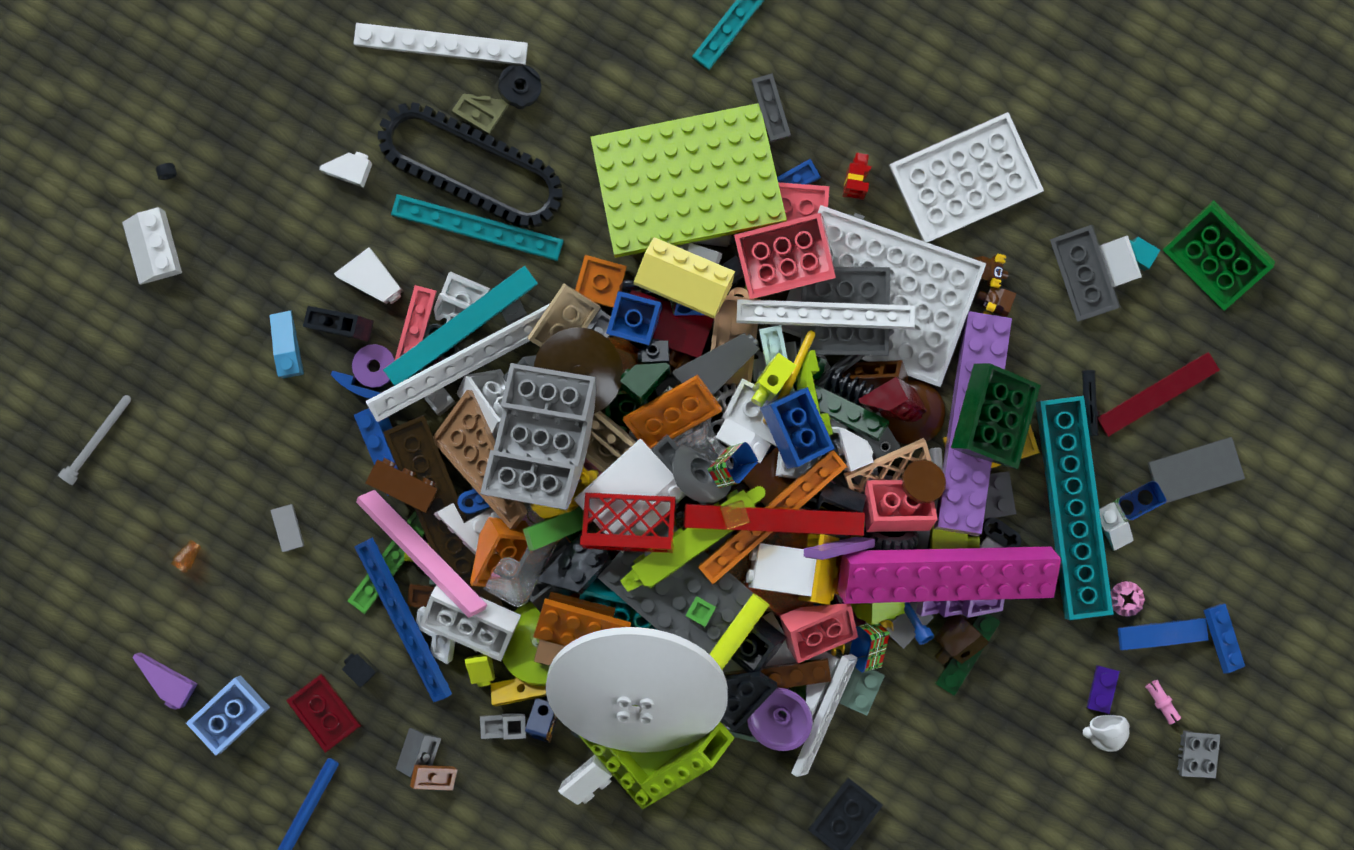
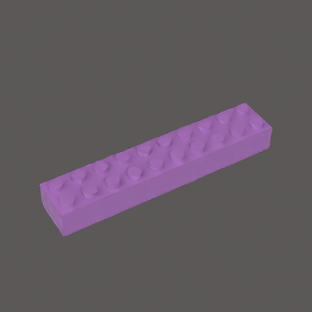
(967, 477)

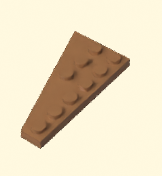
(467, 444)

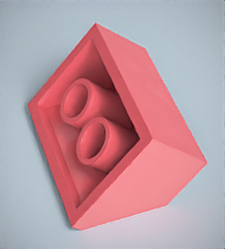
(891, 510)

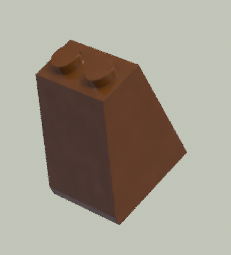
(764, 475)

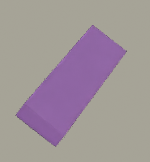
(839, 548)

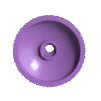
(779, 730)

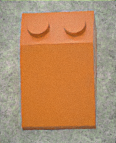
(495, 543)

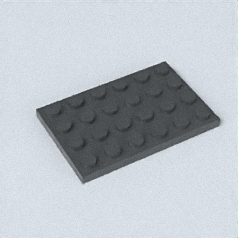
(671, 598)

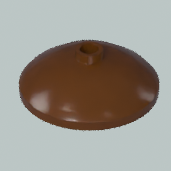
(928, 425)

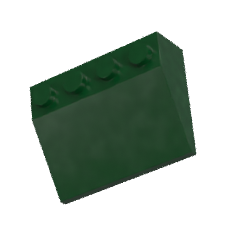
(995, 415)

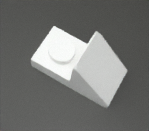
(1114, 527)

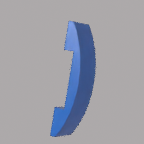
(349, 383)

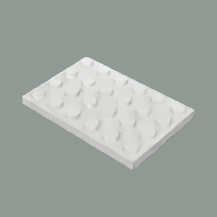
(966, 178)

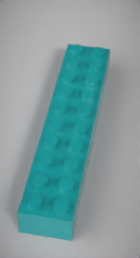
(1074, 508)

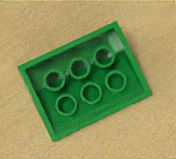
(1219, 255)

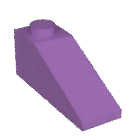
(166, 682)

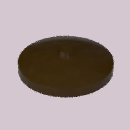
(587, 354)

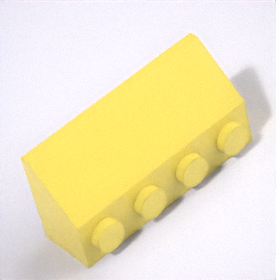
(684, 277)

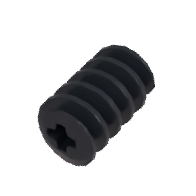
(846, 388)

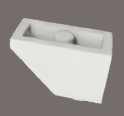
(349, 168)
(733, 434)

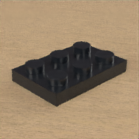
(845, 816)

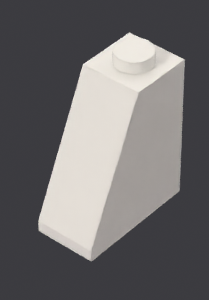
(371, 277)

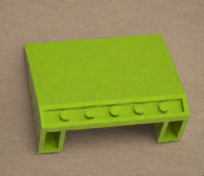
(656, 774)

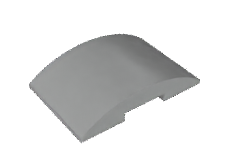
(541, 437)

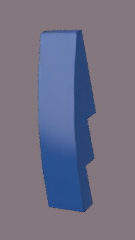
(1162, 634)

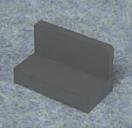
(417, 750)

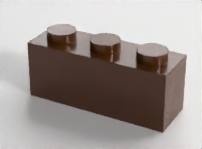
(402, 485)

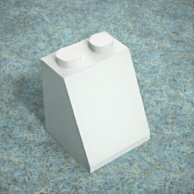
(781, 570)

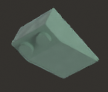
(861, 689)

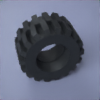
(893, 540)

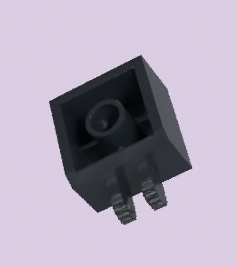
(836, 498)

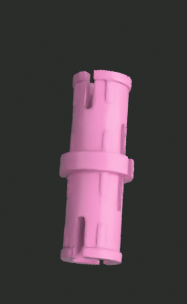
(1163, 702)

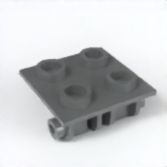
(1199, 754)

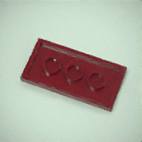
(684, 332)

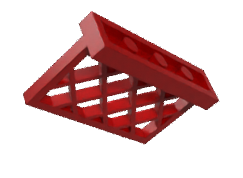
(628, 542)

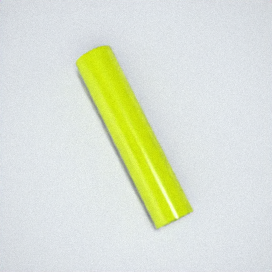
(738, 630)

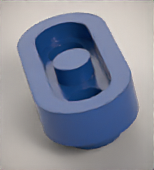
(478, 502)

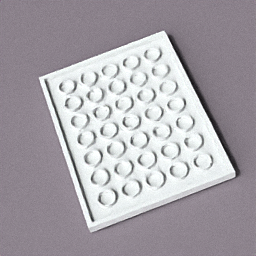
(921, 276)

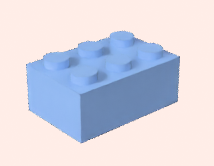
(228, 715)

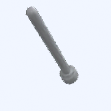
(71, 472)

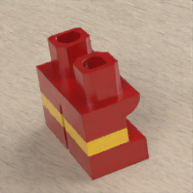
(855, 174)

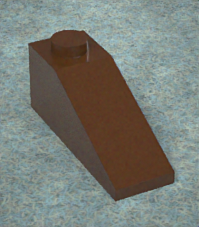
(877, 372)

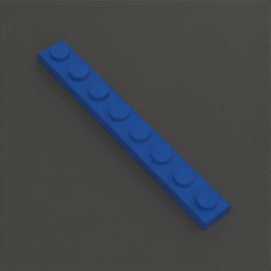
(403, 620)

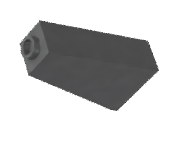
(720, 363)

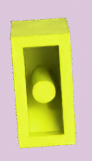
(480, 669)

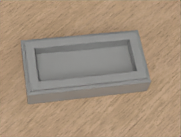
(287, 528)

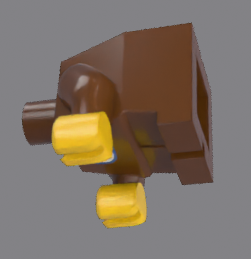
(993, 270)
(997, 301)

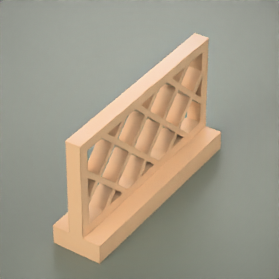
(886, 461)

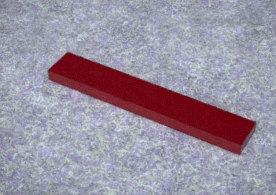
(1157, 394)

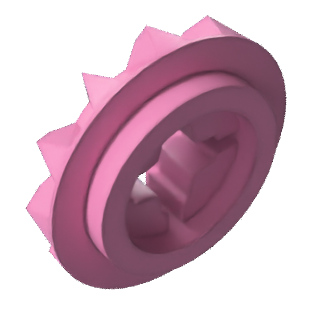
(1126, 588)

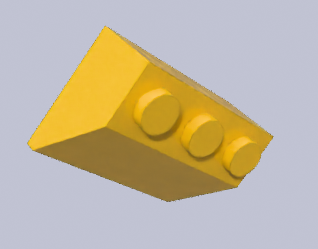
(825, 572)

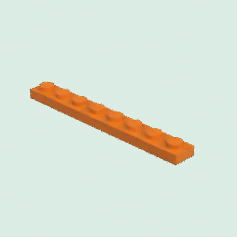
(791, 498)

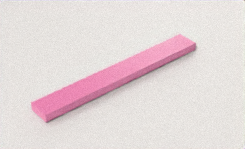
(421, 553)

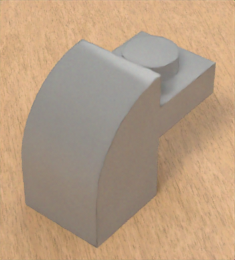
(503, 726)

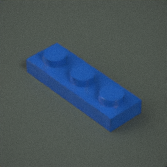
(1224, 638)

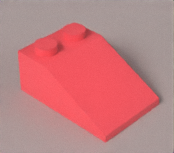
(818, 629)

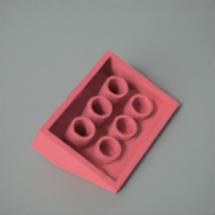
(785, 256)

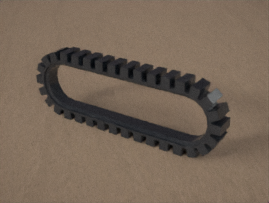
(393, 156)

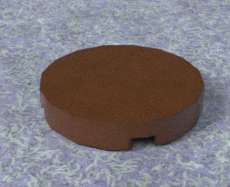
(923, 481)

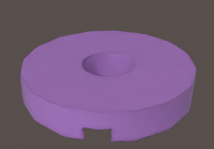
(361, 365)

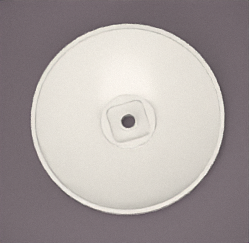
(668, 677)

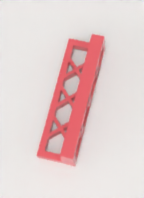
(416, 319)

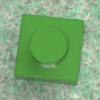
(700, 611)

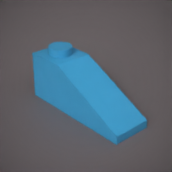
(285, 345)

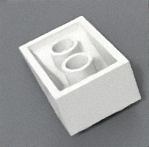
(585, 780)

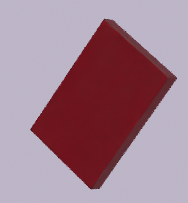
(323, 712)

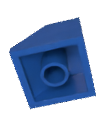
(634, 318)

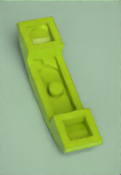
(805, 379)

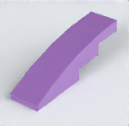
(966, 607)

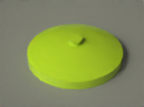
(523, 647)

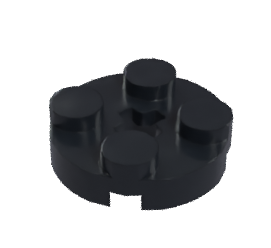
(519, 74)

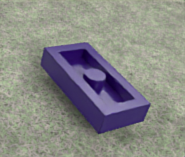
(1103, 689)

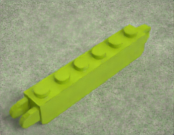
(687, 545)

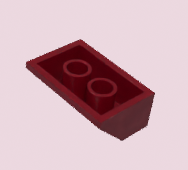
(895, 400)

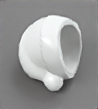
(1108, 732)

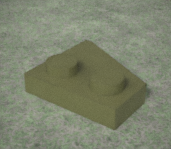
(480, 111)

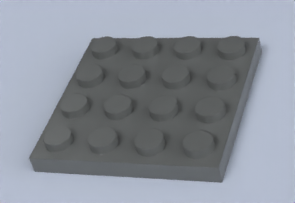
(851, 286)

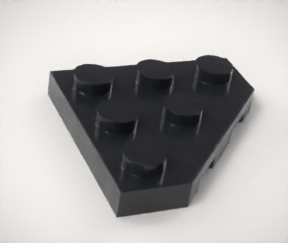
(745, 696)

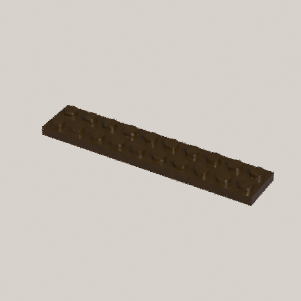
(417, 451)

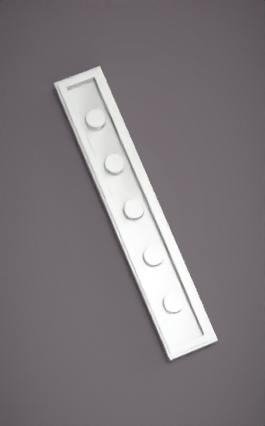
(824, 715)

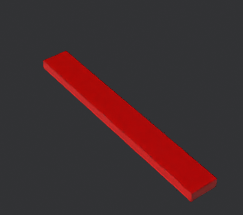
(779, 520)

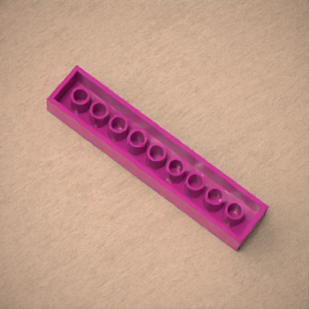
(948, 574)

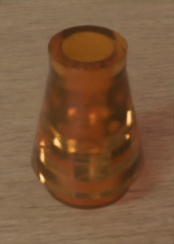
(186, 556)

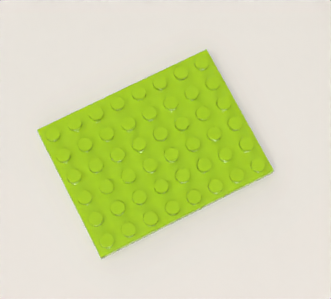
(688, 179)

